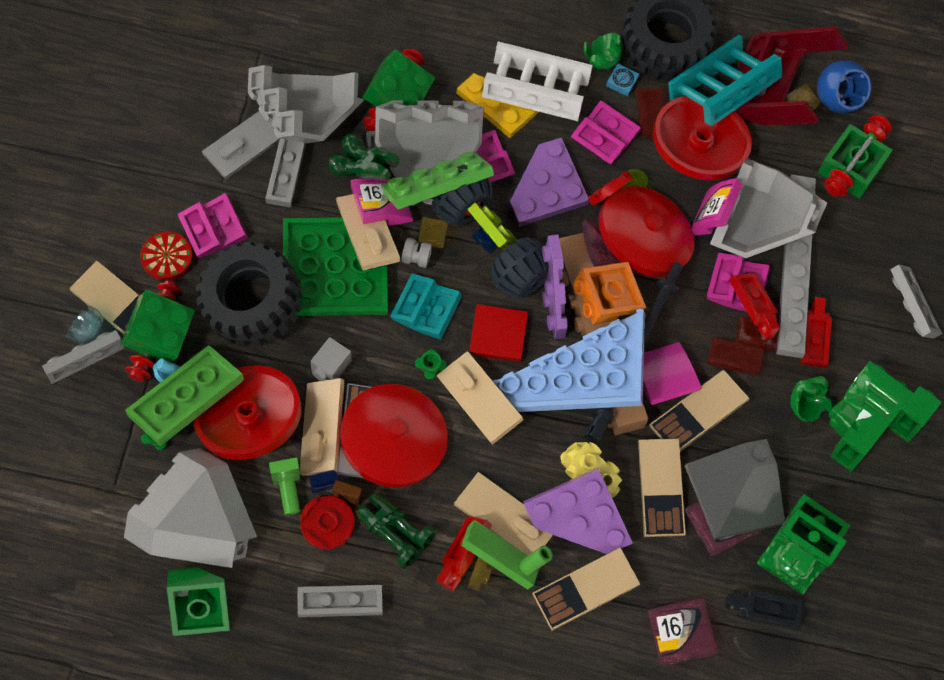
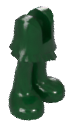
(369, 161)
(389, 516)

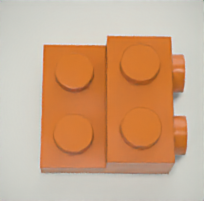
(608, 292)

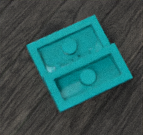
(426, 306)

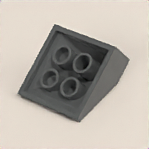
(738, 489)

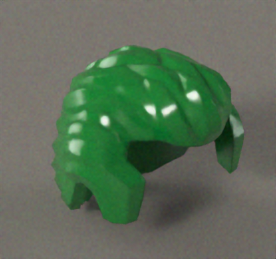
(605, 51)
(809, 398)

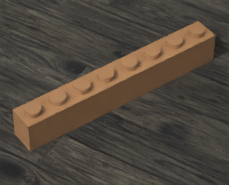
(574, 260)

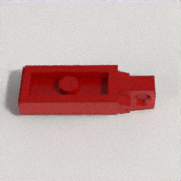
(756, 303)
(817, 335)
(457, 557)

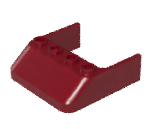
(791, 45)

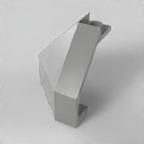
(303, 105)
(427, 133)
(768, 212)
(192, 513)

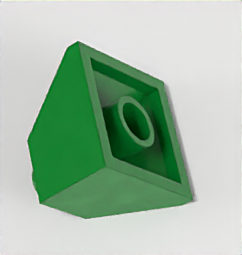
(197, 602)

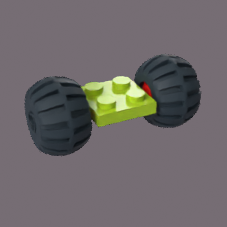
(521, 264)

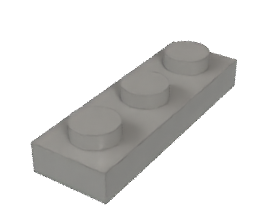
(285, 173)
(915, 301)
(83, 356)
(339, 601)

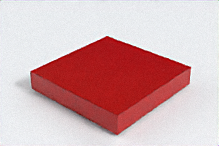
(498, 333)

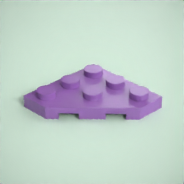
(548, 185)
(554, 292)
(580, 513)

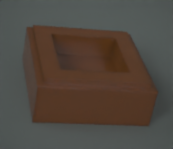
(347, 492)

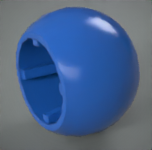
(847, 81)

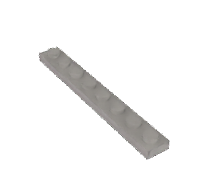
(795, 289)

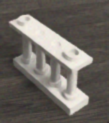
(534, 96)

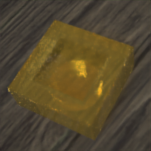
(804, 93)
(433, 232)
(480, 574)

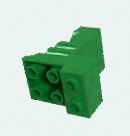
(872, 406)
(804, 544)

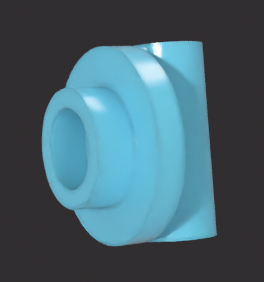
(163, 369)

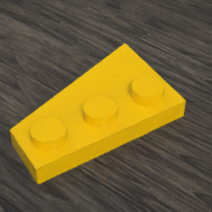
(504, 116)

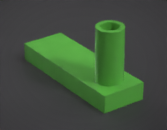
(285, 475)
(504, 556)

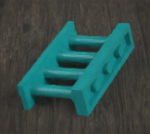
(730, 96)

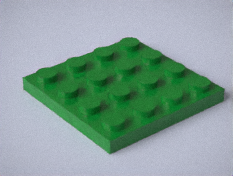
(331, 270)

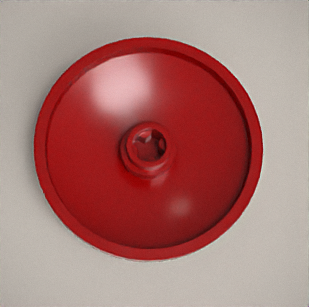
(695, 146)
(646, 230)
(252, 416)
(393, 435)

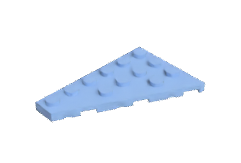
(592, 373)

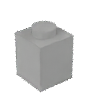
(330, 360)

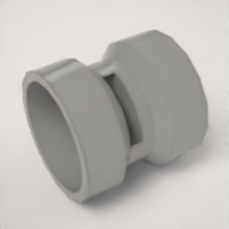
(416, 252)

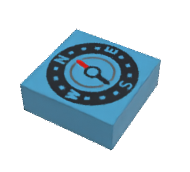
(622, 80)

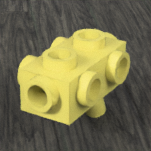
(586, 457)

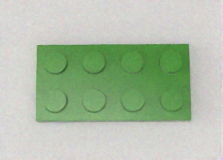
(436, 180)
(184, 395)

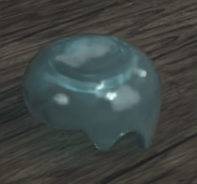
(86, 326)

